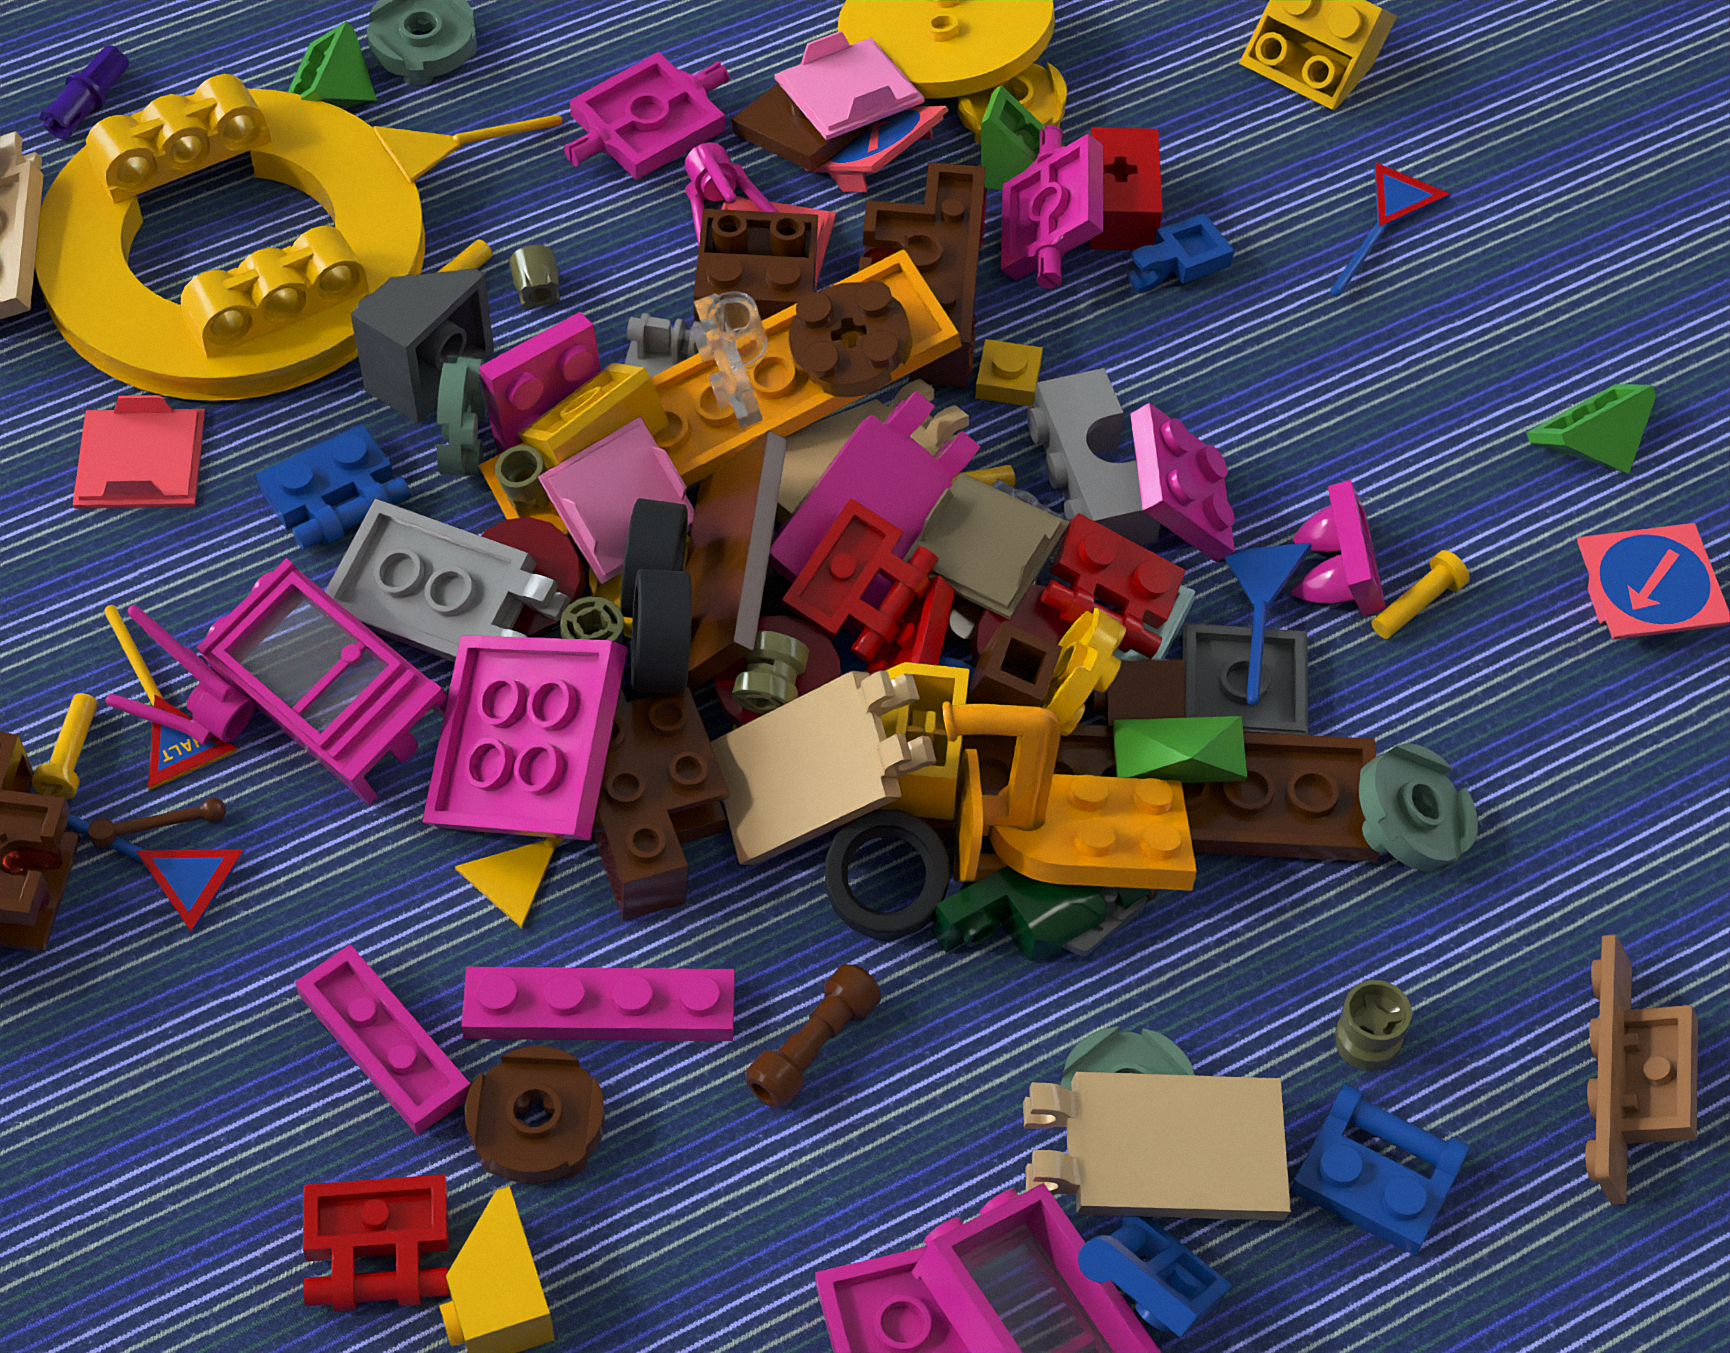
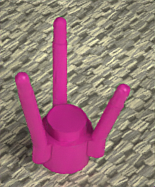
(715, 179)
(215, 703)

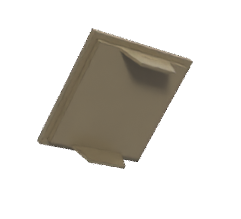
(988, 543)

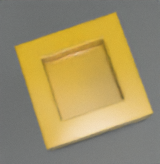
(1008, 372)

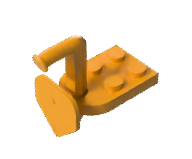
(1061, 824)

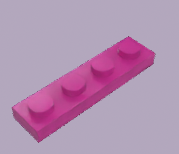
(598, 1004)

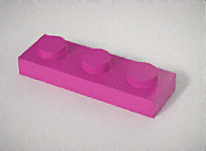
(383, 1039)

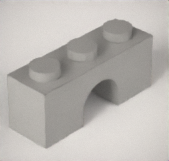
(1075, 422)

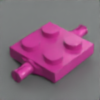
(647, 115)
(1052, 207)

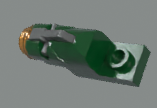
(1036, 914)

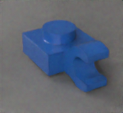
(1186, 248)

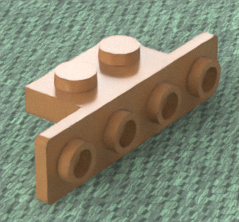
(1643, 1072)

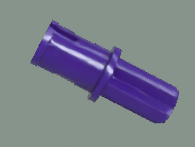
(84, 92)

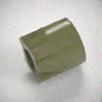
(535, 275)
(518, 476)

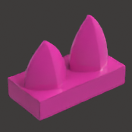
(1354, 571)

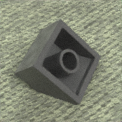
(412, 328)

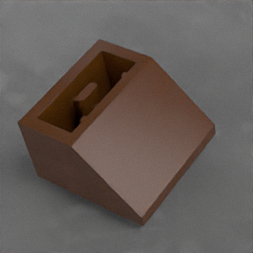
(759, 255)

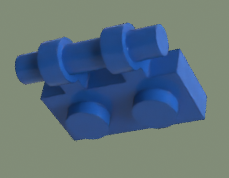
(326, 476)

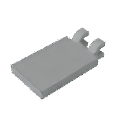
(437, 582)

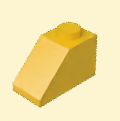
(496, 1286)

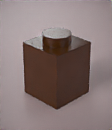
(1013, 669)
(1143, 691)

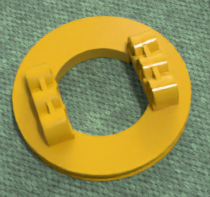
(244, 328)

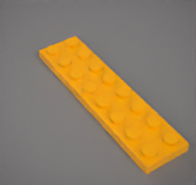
(705, 437)

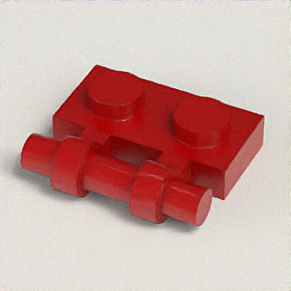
(842, 570)
(1118, 573)
(375, 1220)

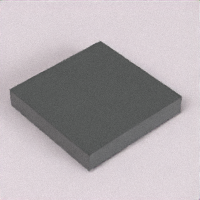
(1218, 674)

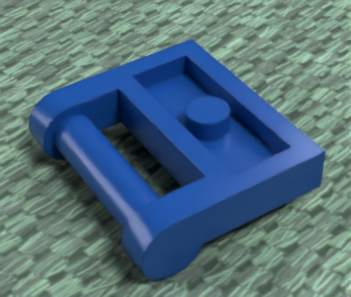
(1371, 1187)
(1170, 1289)

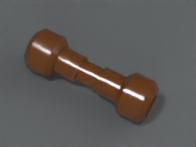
(778, 1075)

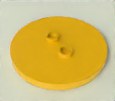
(953, 44)

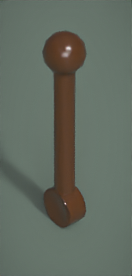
(104, 832)

